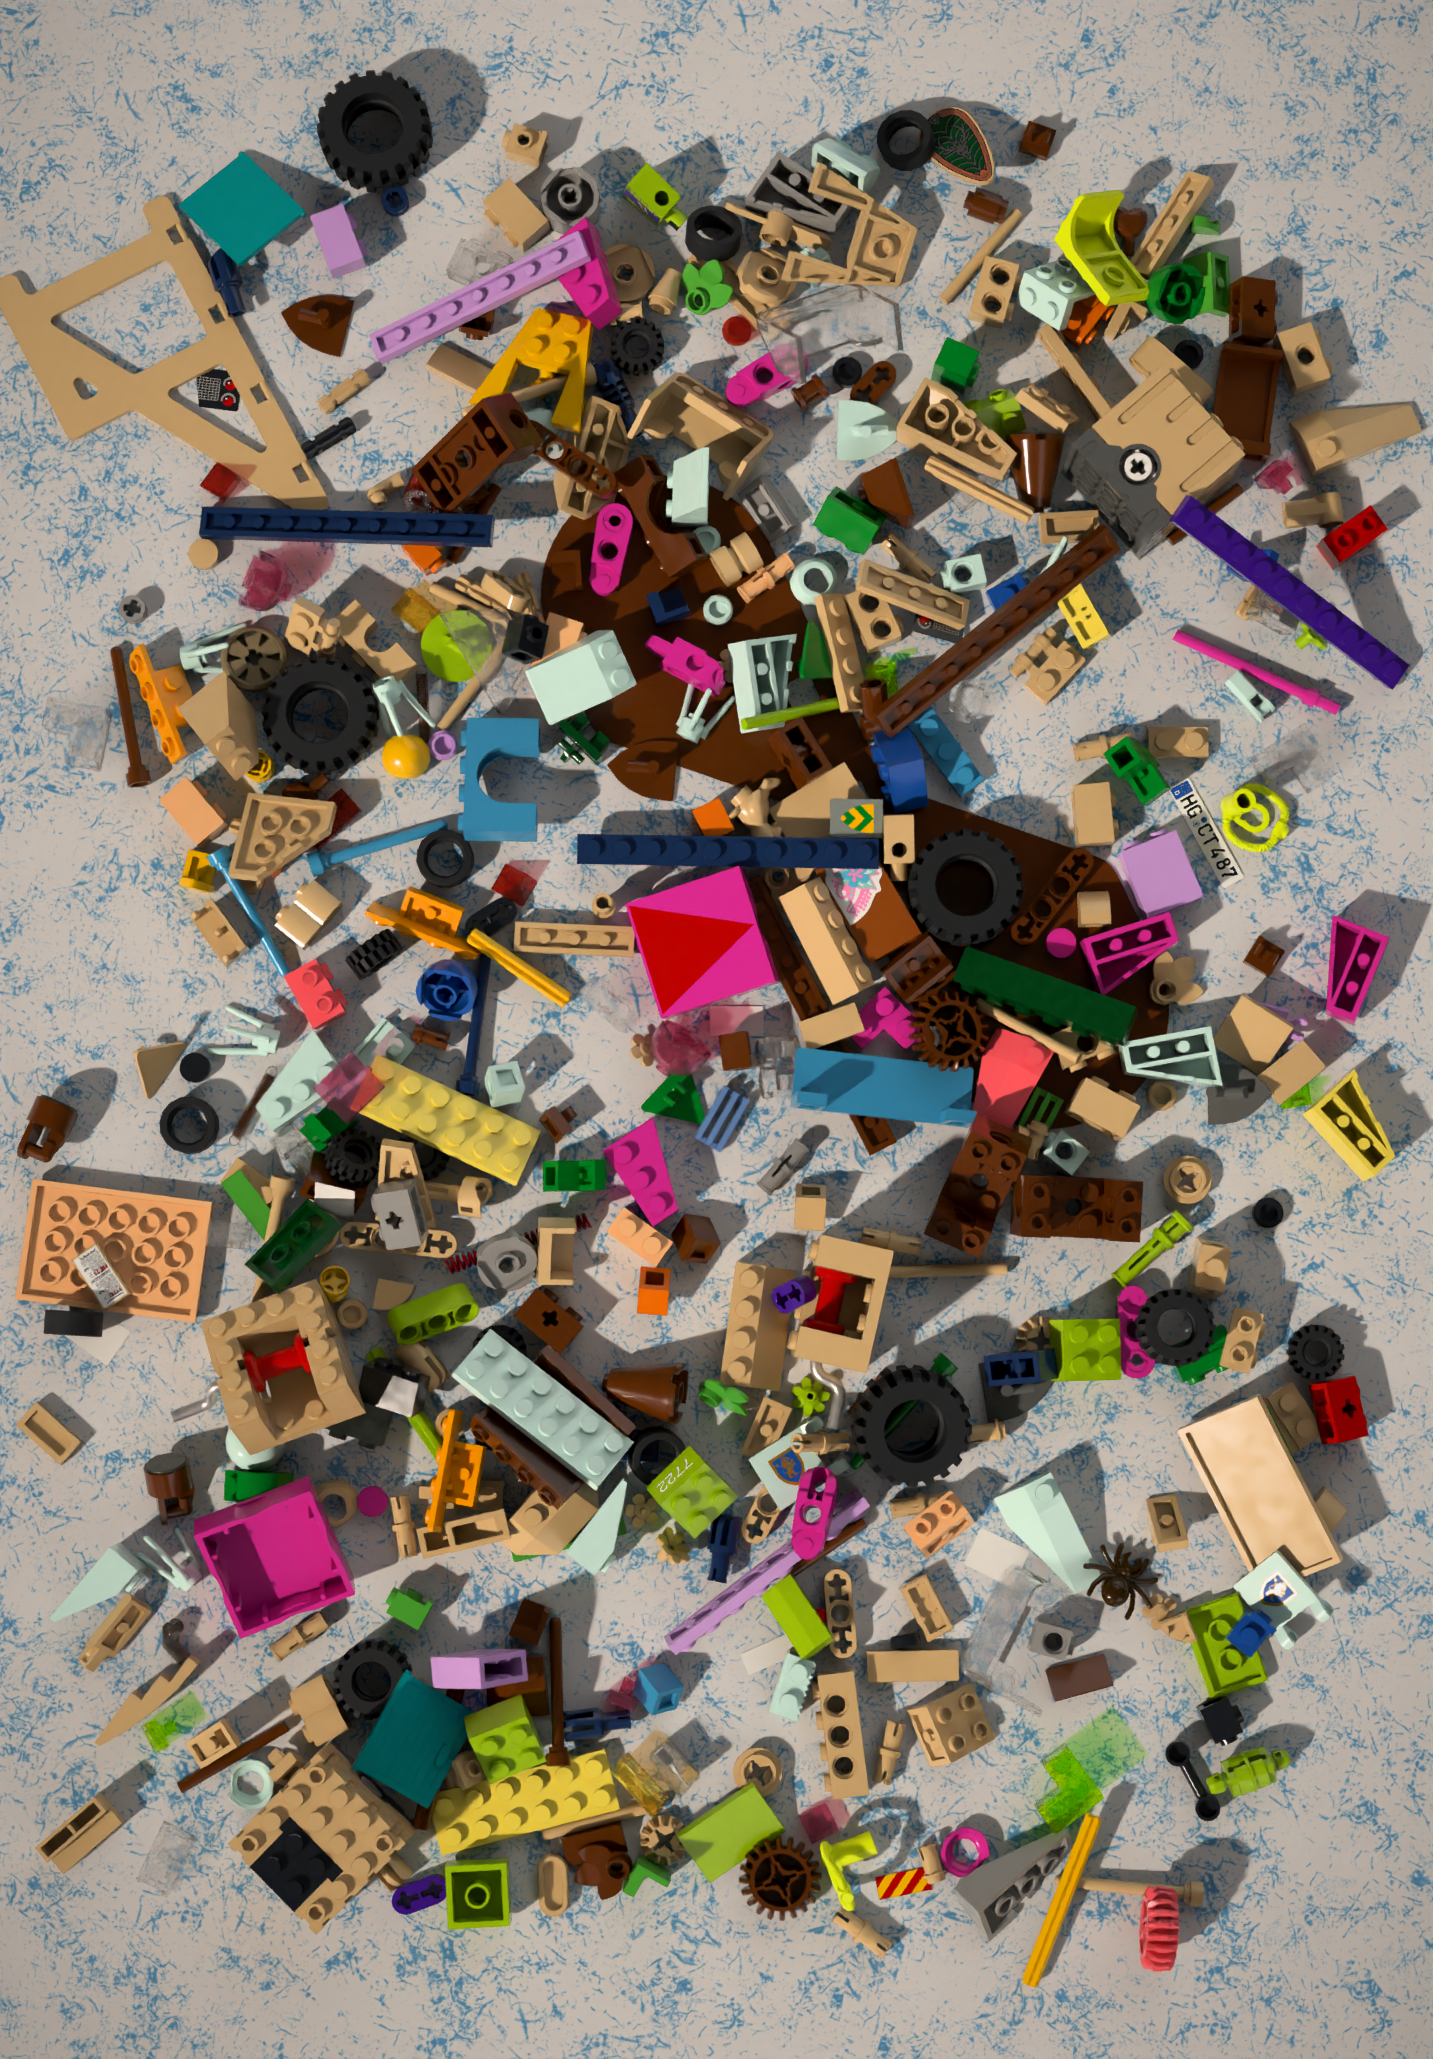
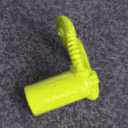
(1243, 801)
(842, 1855)

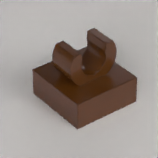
(1037, 140)
(1263, 956)
(558, 1123)

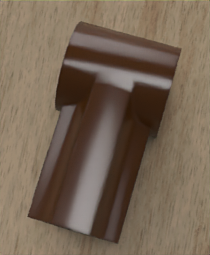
(872, 694)

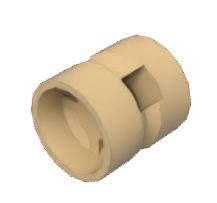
(738, 558)

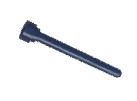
(468, 1081)

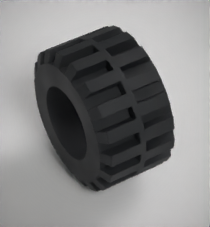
(1201, 1327)
(346, 1671)

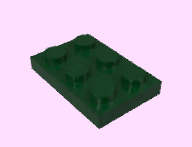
(293, 1245)

